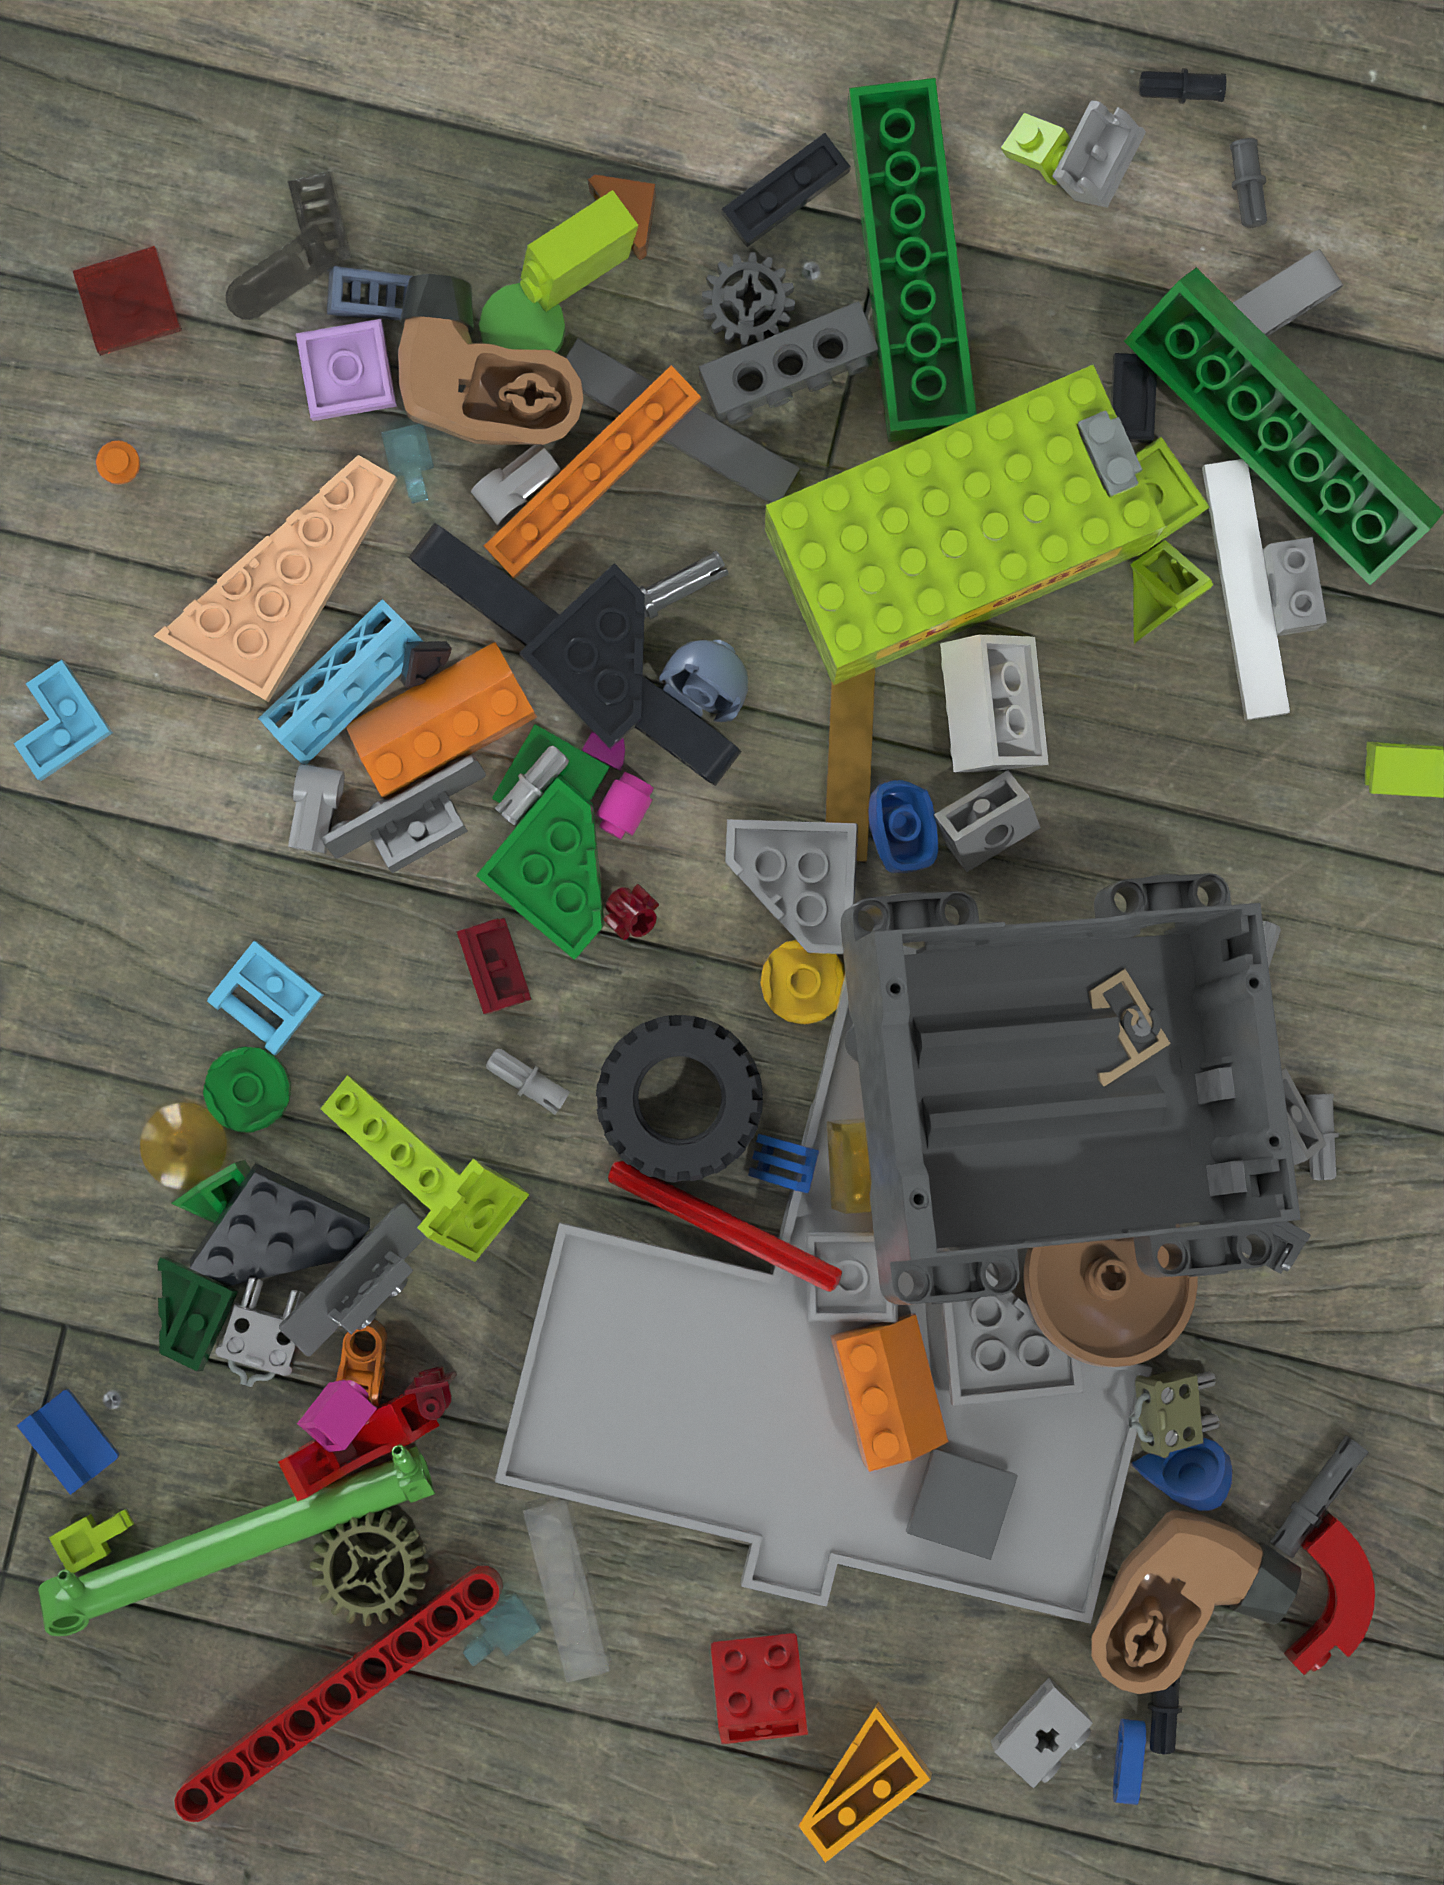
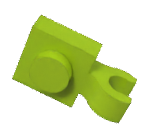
(86, 1541)

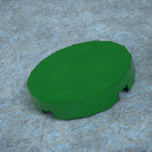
(247, 1089)

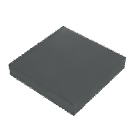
(961, 1503)

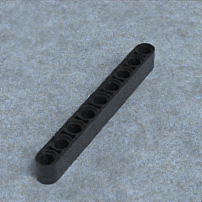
(527, 616)

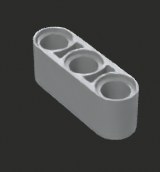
(1290, 293)

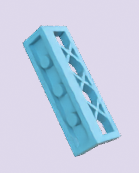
(346, 686)

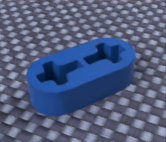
(1129, 1761)

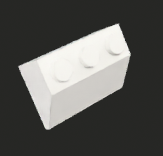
(994, 703)

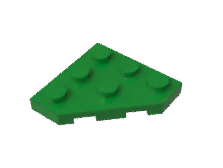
(552, 869)

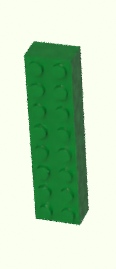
(911, 257)
(1283, 426)

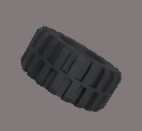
(665, 1156)

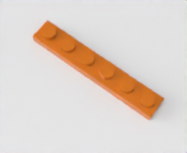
(593, 472)

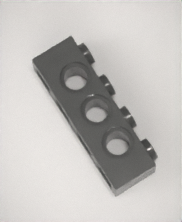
(844, 327)

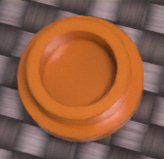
(118, 462)

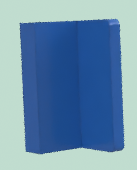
(68, 1441)

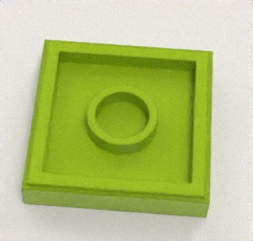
(1170, 488)

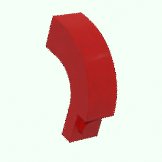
(390, 1425)
(1349, 1597)

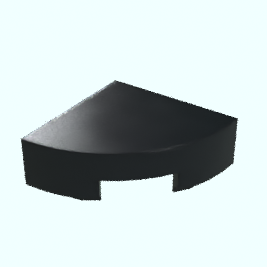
(422, 660)

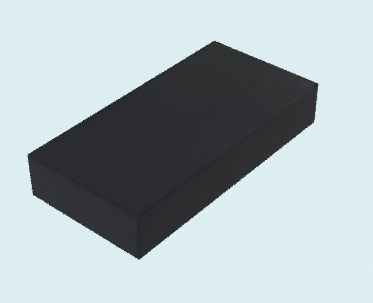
(1134, 396)

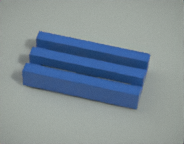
(766, 1158)

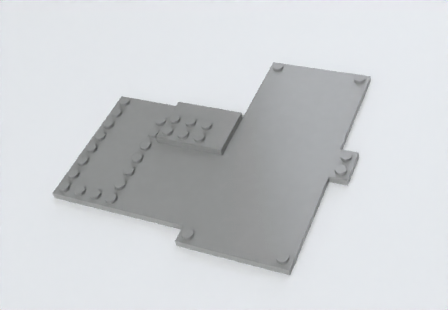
(725, 1413)

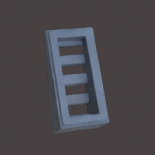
(356, 277)

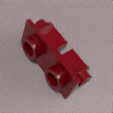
(432, 1391)

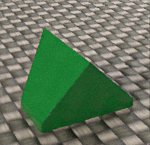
(214, 1193)

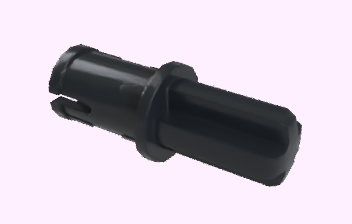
(1182, 85)
(1164, 1719)

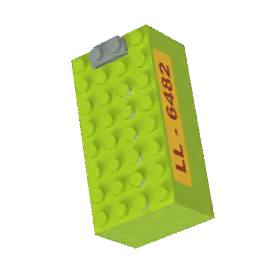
(963, 524)

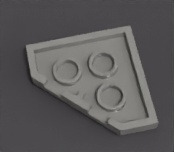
(799, 874)
(1002, 1353)

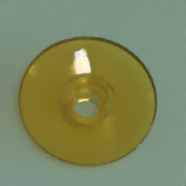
(205, 1145)

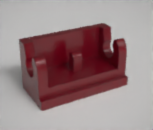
(494, 965)

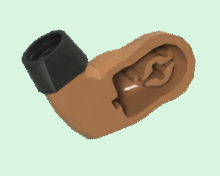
(478, 388)
(1170, 1593)

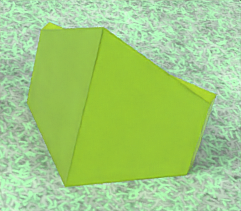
(1163, 587)

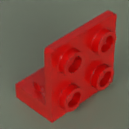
(758, 1688)

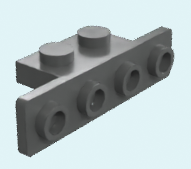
(411, 821)
(357, 1283)

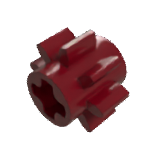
(631, 912)

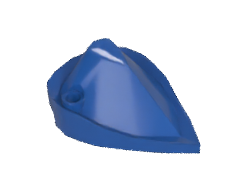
(1192, 1475)

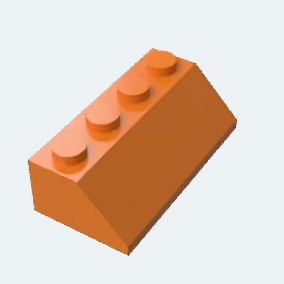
(440, 721)

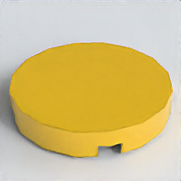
(801, 984)

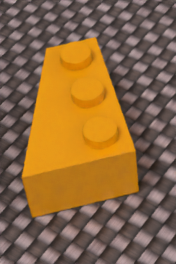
(865, 1785)

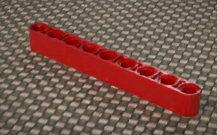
(324, 1708)

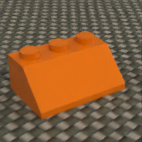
(889, 1392)

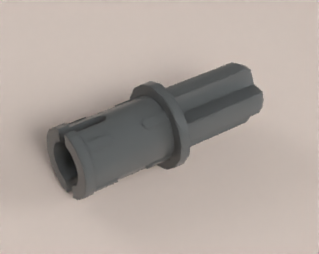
(1249, 182)

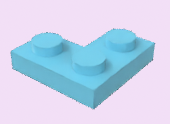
(72, 722)

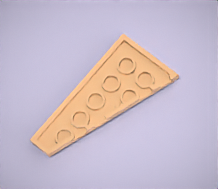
(273, 595)

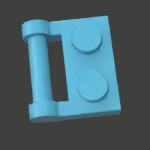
(272, 985)

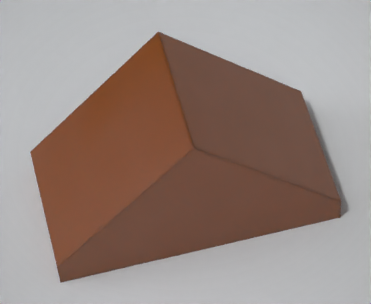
(637, 198)

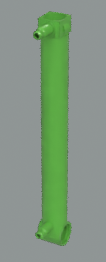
(73, 1600)

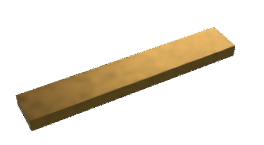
(851, 755)

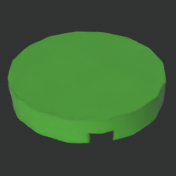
(518, 323)

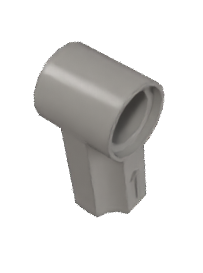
(507, 490)
(316, 797)

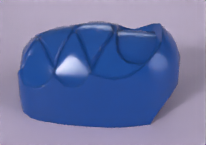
(903, 826)

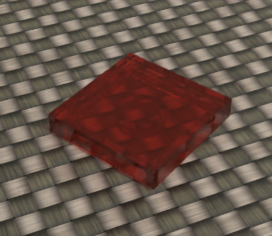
(127, 300)

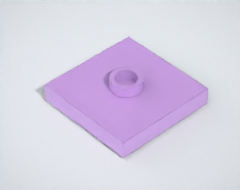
(346, 369)

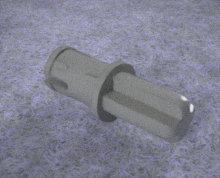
(532, 785)
(527, 1080)
(1323, 1162)

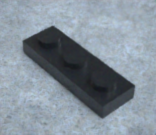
(785, 190)

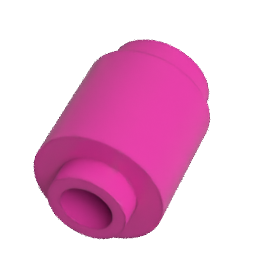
(624, 805)

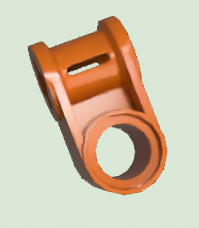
(365, 1366)

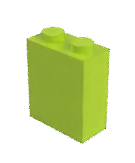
(578, 251)

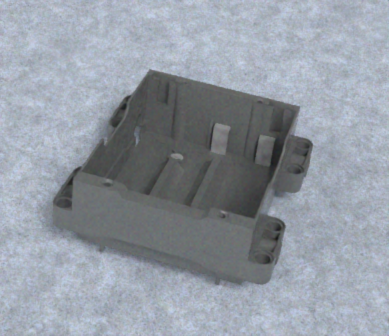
(993, 1102)

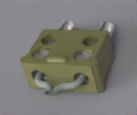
(1171, 1411)

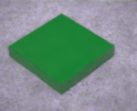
(581, 772)

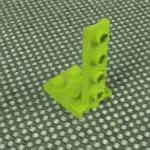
(464, 1207)

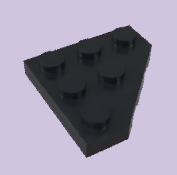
(597, 655)
(276, 1230)

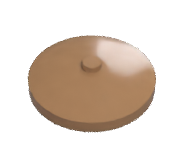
(1102, 1305)

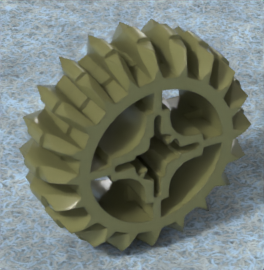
(379, 1582)

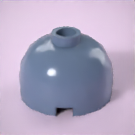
(707, 678)

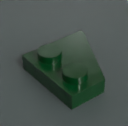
(190, 1313)

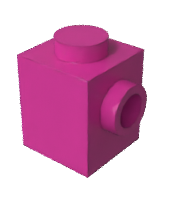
(337, 1415)

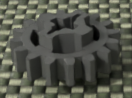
(732, 298)

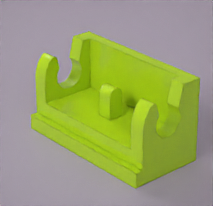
(1405, 769)

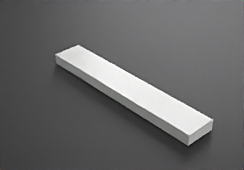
(1245, 589)

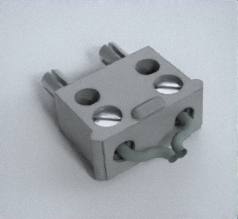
(259, 1342)

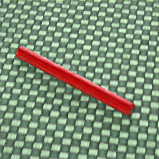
(726, 1226)

